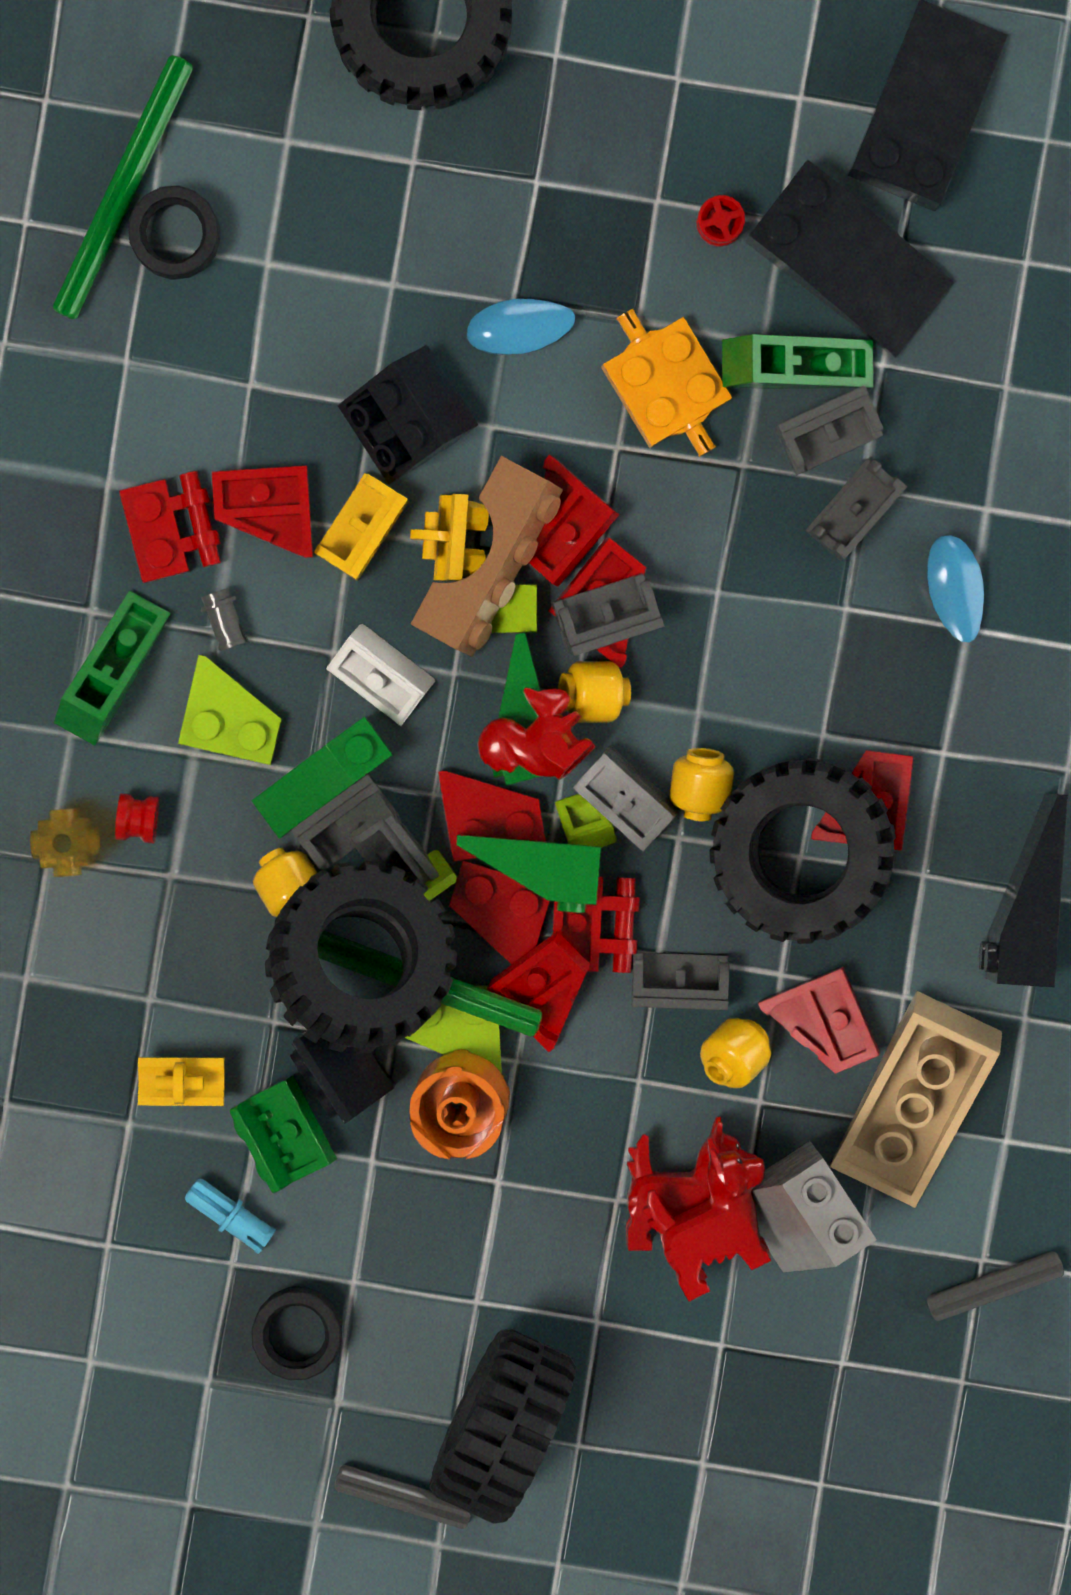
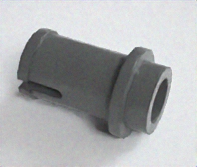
(224, 619)

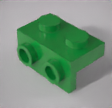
(282, 1134)

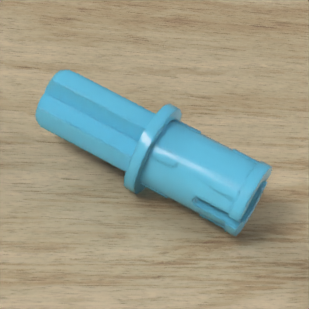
(229, 1215)

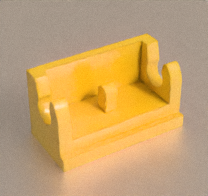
(361, 526)

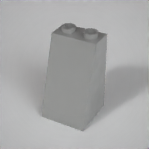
(808, 1214)

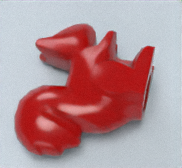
(544, 747)

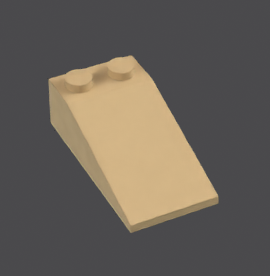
(917, 1099)

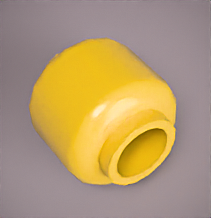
(596, 690)
(701, 783)
(281, 876)
(735, 1052)

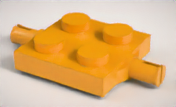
(666, 382)

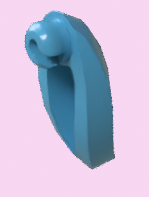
(519, 326)
(956, 587)

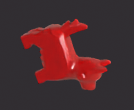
(675, 1189)
(717, 1226)

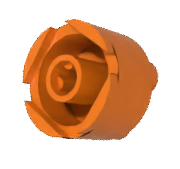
(465, 1130)

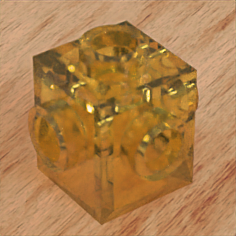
(83, 837)

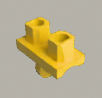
(446, 534)
(181, 1081)

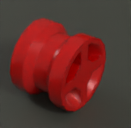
(725, 209)
(137, 818)

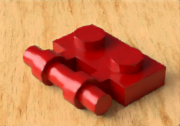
(156, 531)
(584, 929)

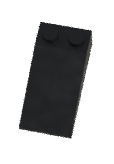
(928, 105)
(849, 259)
(1026, 924)

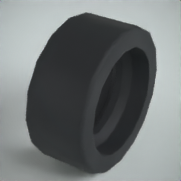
(174, 196)
(296, 1369)

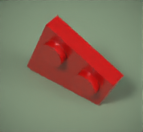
(267, 505)
(890, 780)

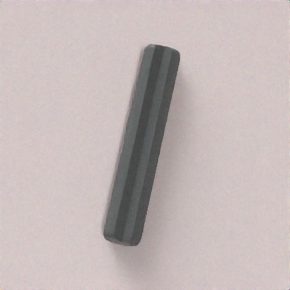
(995, 1286)
(399, 1496)

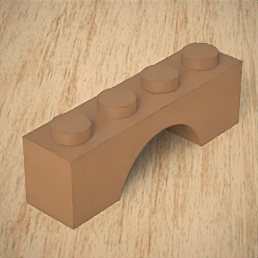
(464, 609)

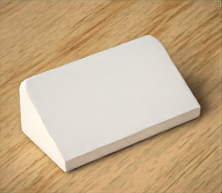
(380, 674)

